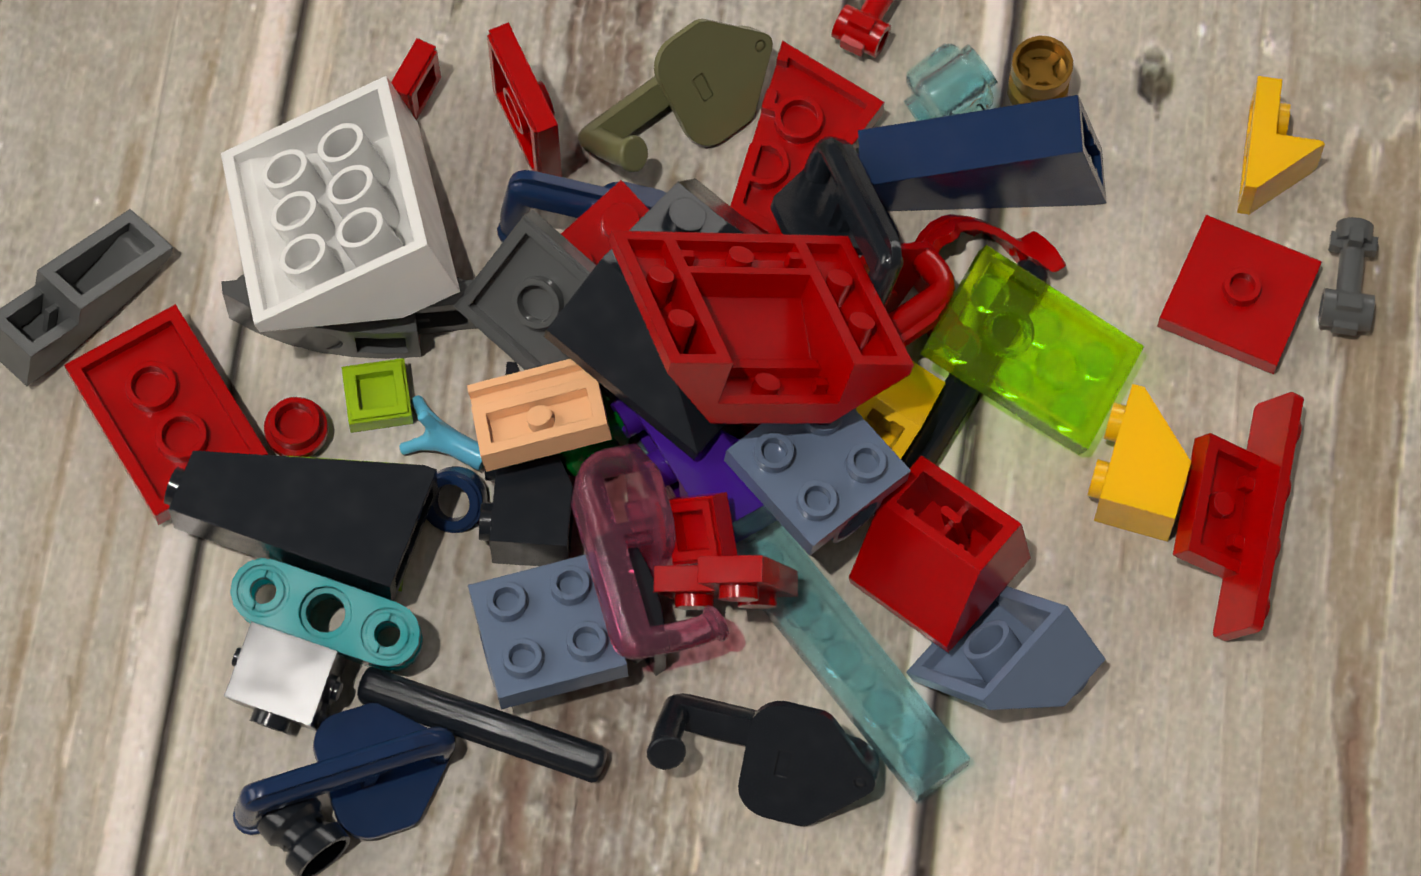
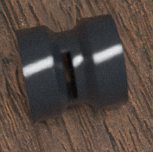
(305, 836)

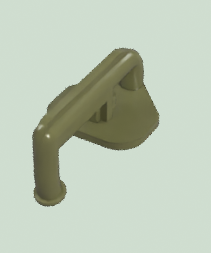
(707, 77)

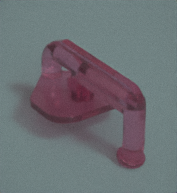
(607, 545)

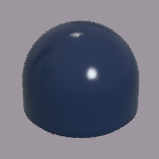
(476, 493)

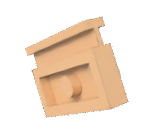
(537, 414)

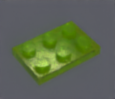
(1032, 350)

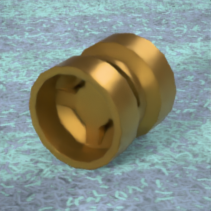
(1037, 63)

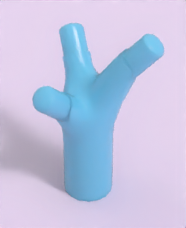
(441, 438)

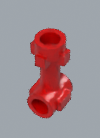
(863, 29)

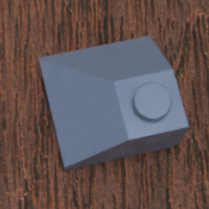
(1014, 656)

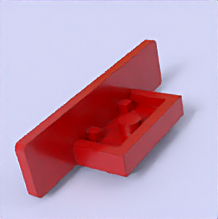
(1237, 511)

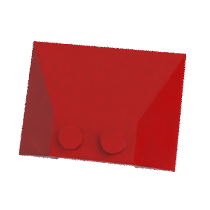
(763, 322)

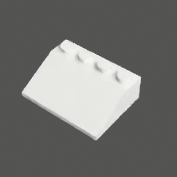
(339, 215)

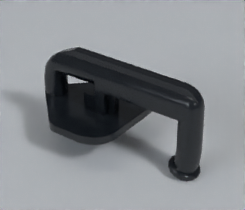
(838, 200)
(794, 757)

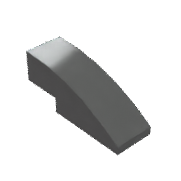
(78, 295)

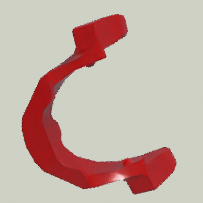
(1029, 247)

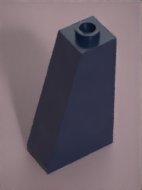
(988, 159)

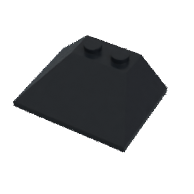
(610, 339)

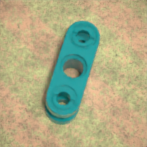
(298, 594)

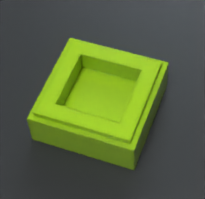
(377, 395)

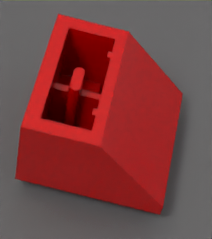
(938, 554)

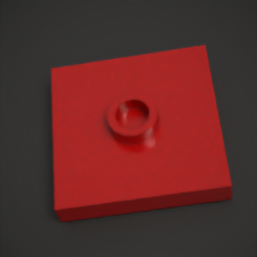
(524, 102)
(1239, 294)

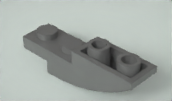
(363, 339)

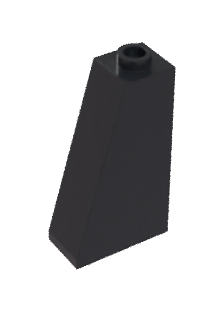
(312, 513)

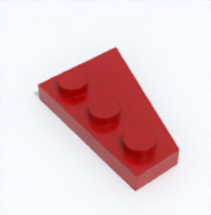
(796, 113)

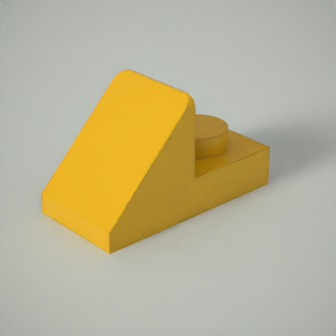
(1271, 157)

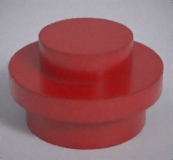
(296, 427)

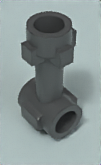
(1346, 307)

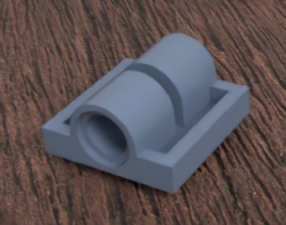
(818, 475)
(544, 632)

